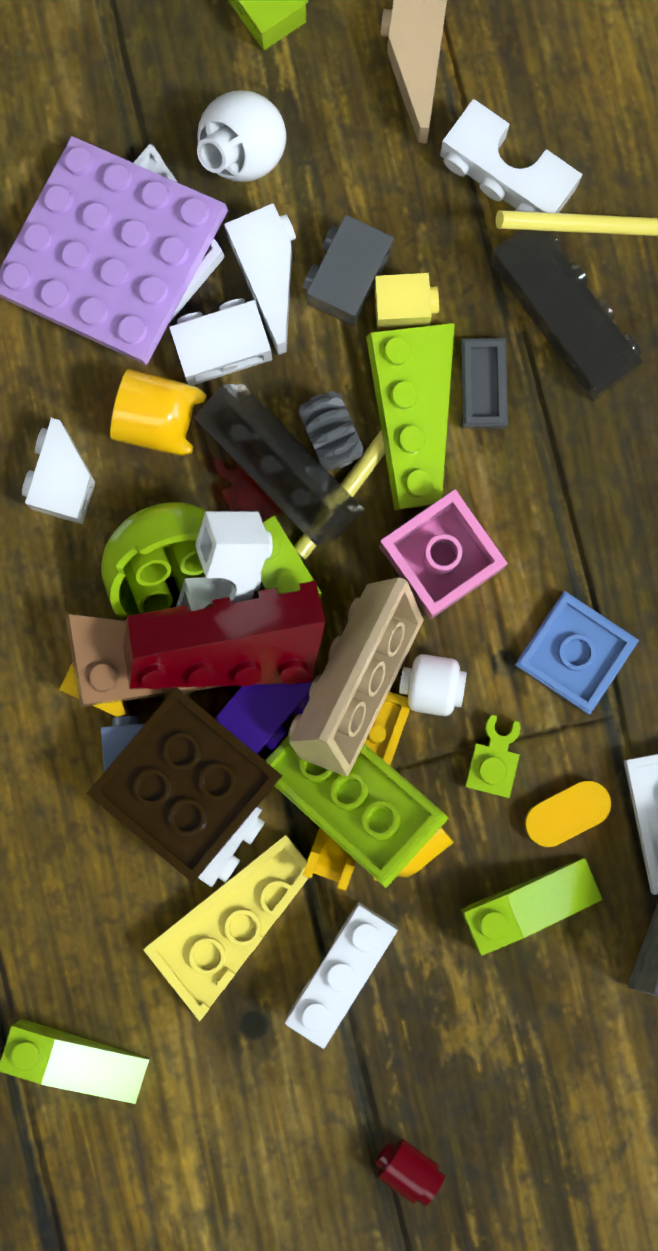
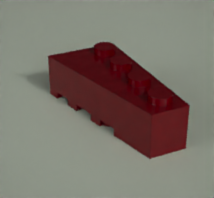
(227, 642)

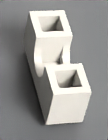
(473, 150)
(232, 557)
(341, 975)

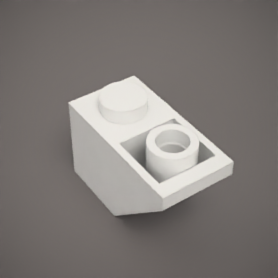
(61, 478)

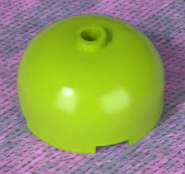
(146, 552)

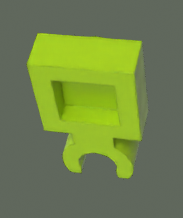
(493, 766)

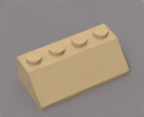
(357, 676)

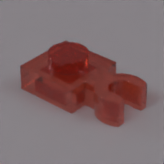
(245, 493)

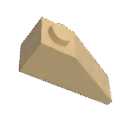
(413, 50)

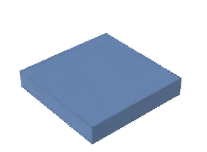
(576, 653)

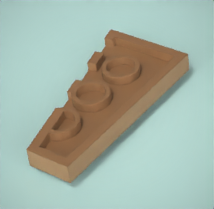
(101, 662)

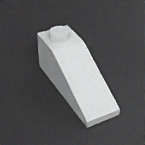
(265, 259)

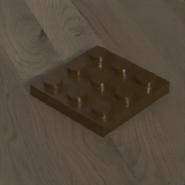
(184, 784)

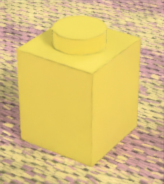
(404, 301)

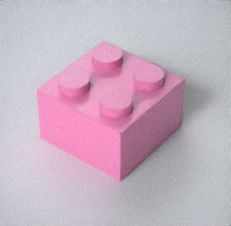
(442, 554)

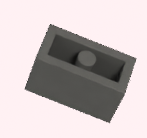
(348, 269)

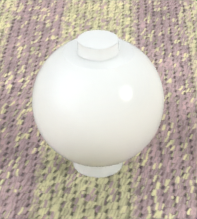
(241, 136)

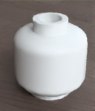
(433, 685)

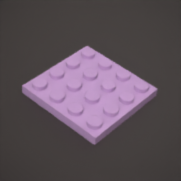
(109, 249)

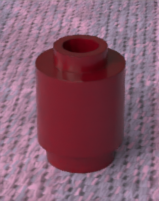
(409, 1172)

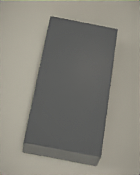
(484, 383)

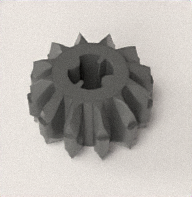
(331, 430)

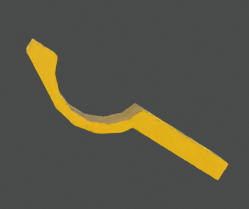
(326, 856)

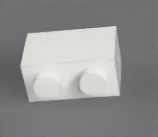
(221, 341)

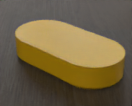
(567, 813)

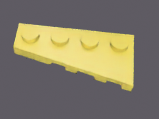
(221, 932)

